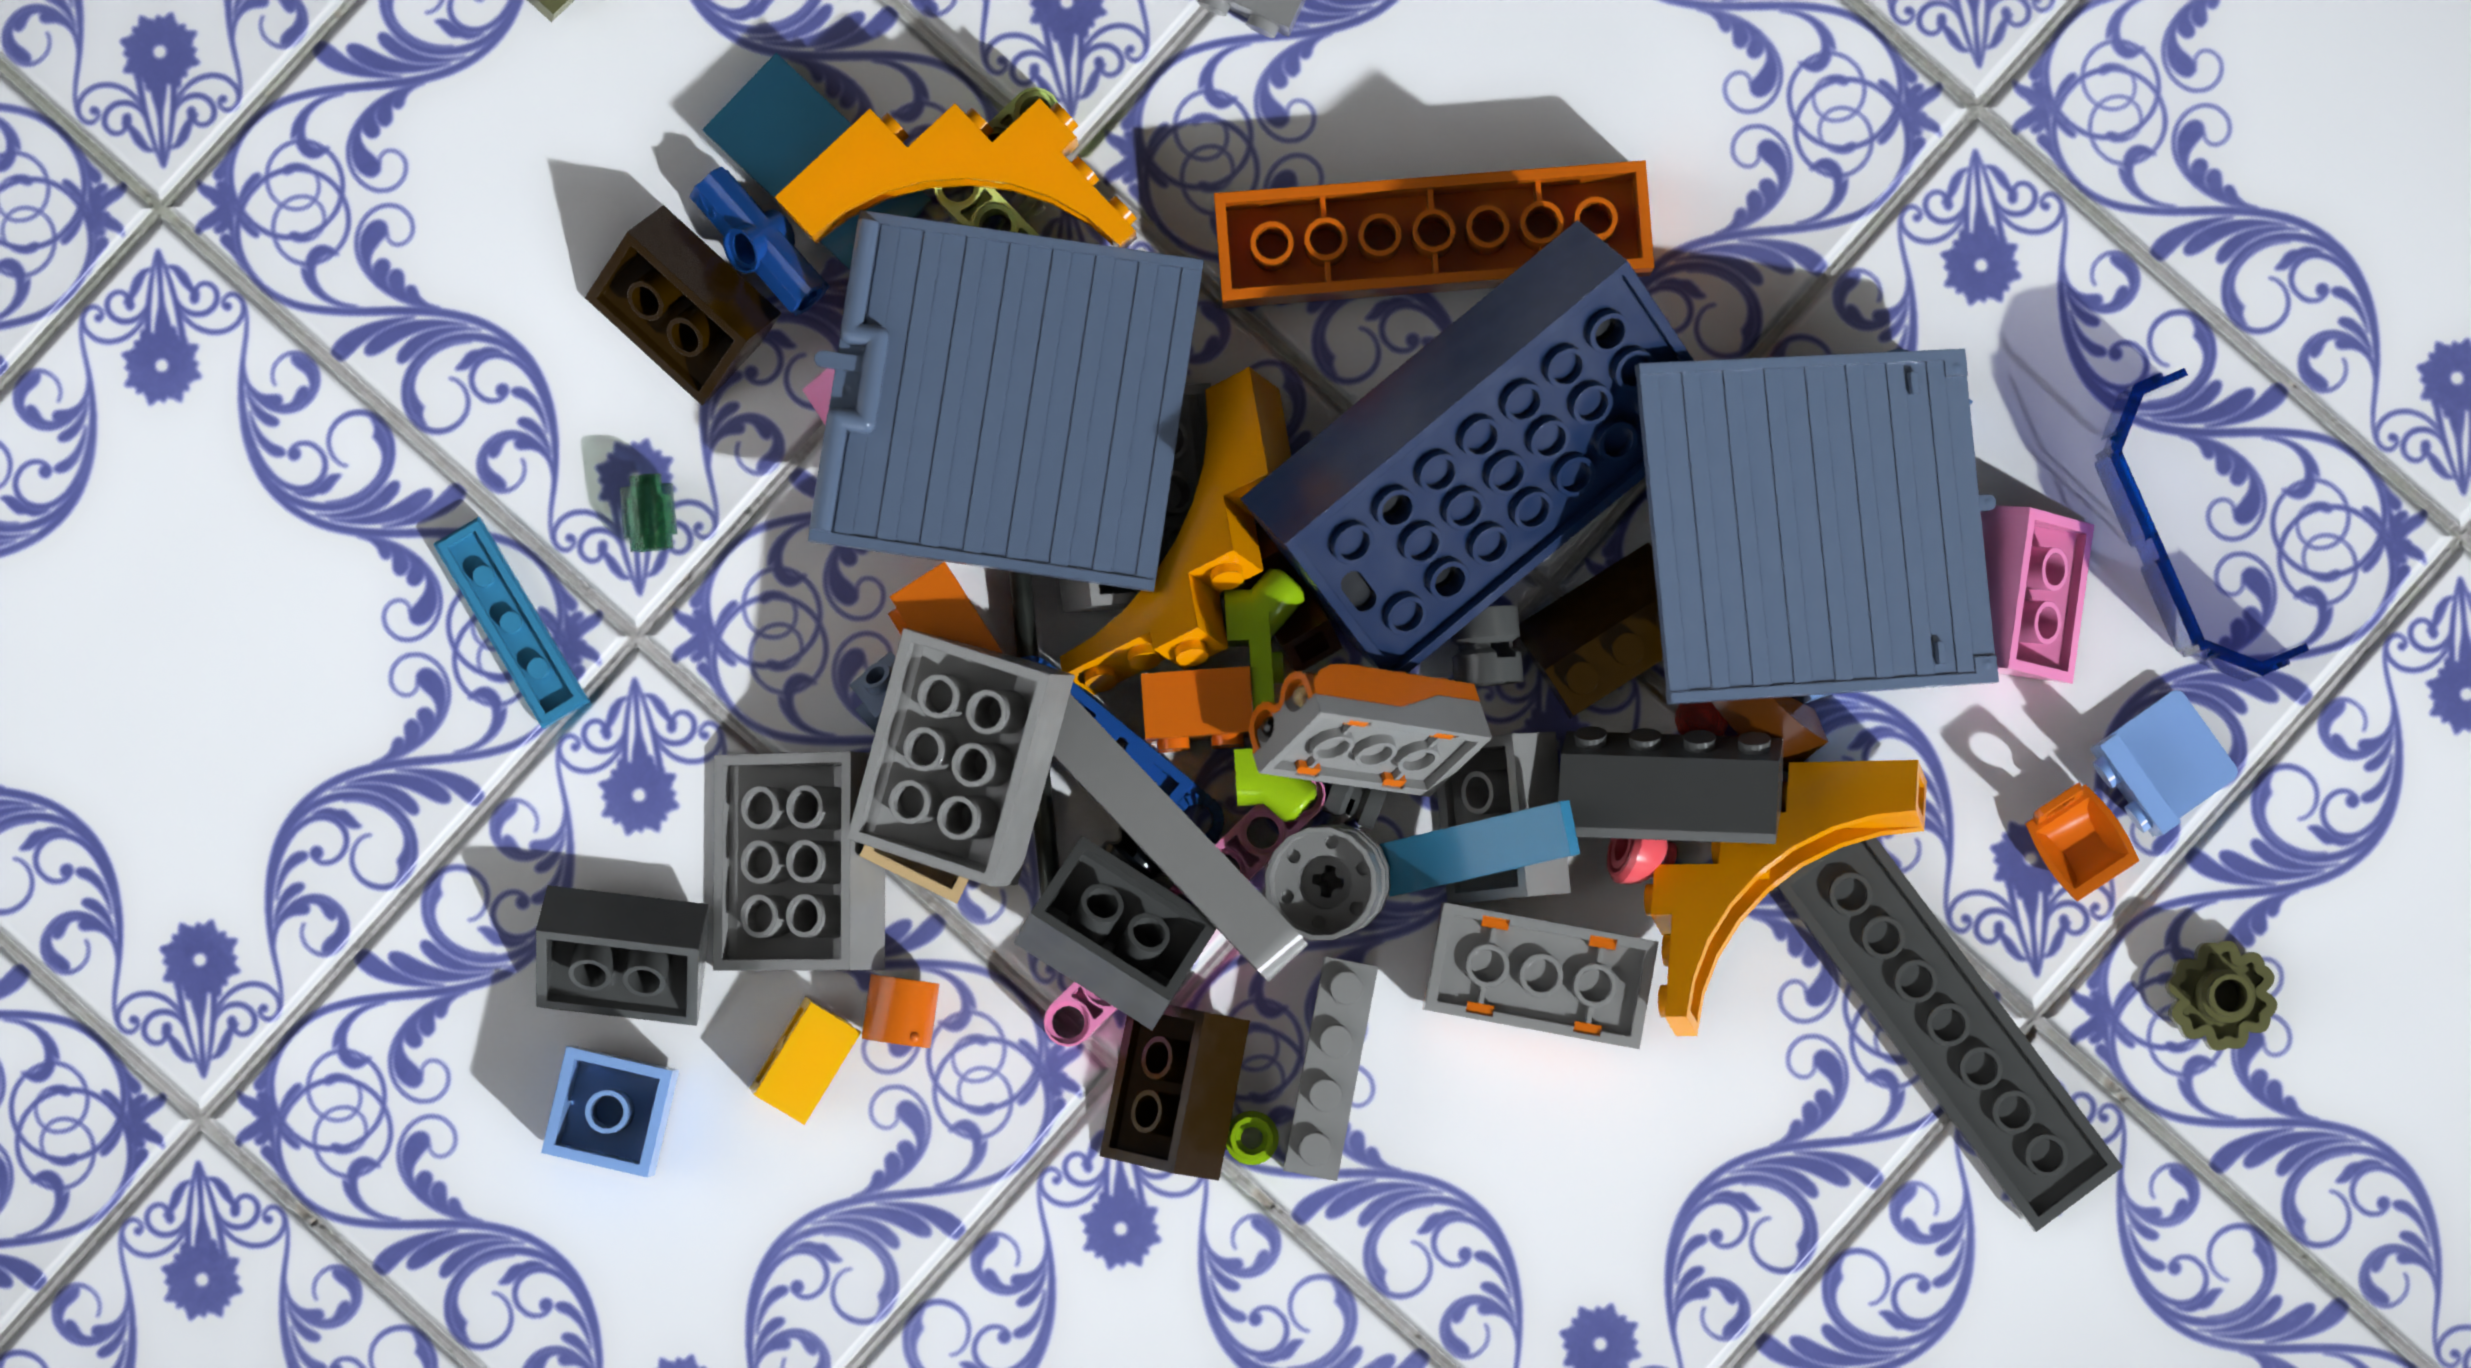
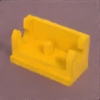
(804, 1060)

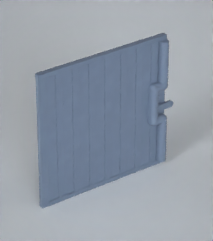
(1005, 400)
(1816, 525)

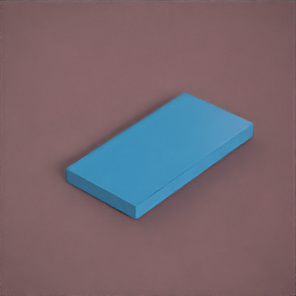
(780, 129)

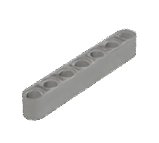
(1175, 843)

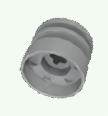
(1305, 902)

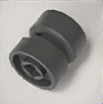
(1488, 649)

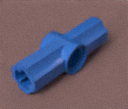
(759, 241)

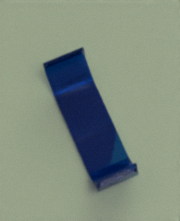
(2157, 567)

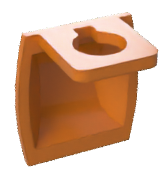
(2081, 841)

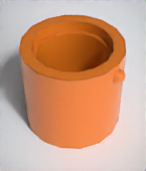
(900, 1011)

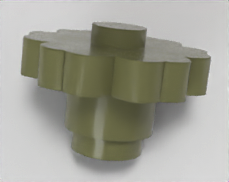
(2221, 995)

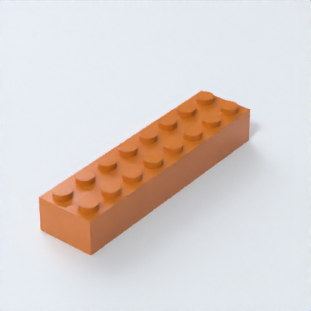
(1420, 231)

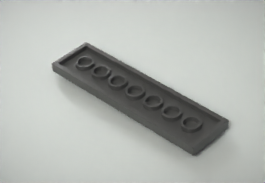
(1950, 1029)

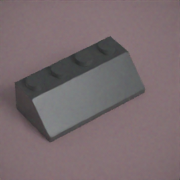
(1673, 785)

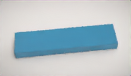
(511, 622)
(1481, 848)

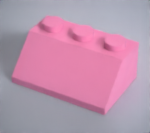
(2036, 589)

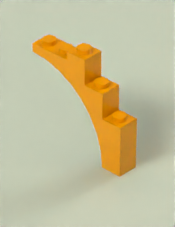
(955, 151)
(1211, 553)
(1820, 812)

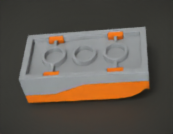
(1369, 729)
(1540, 975)

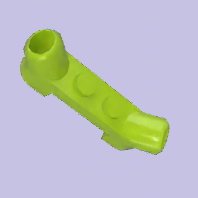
(1252, 621)

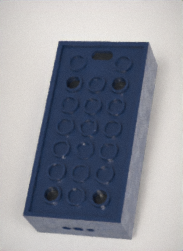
(1473, 454)

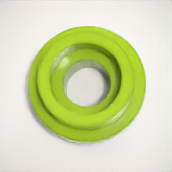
(1269, 1142)

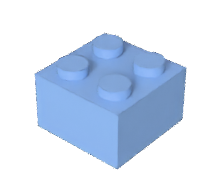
(610, 1111)

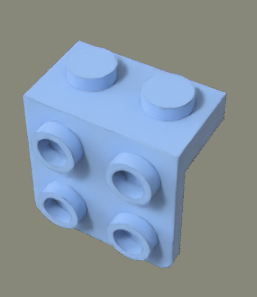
(2163, 763)

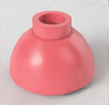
(1636, 859)

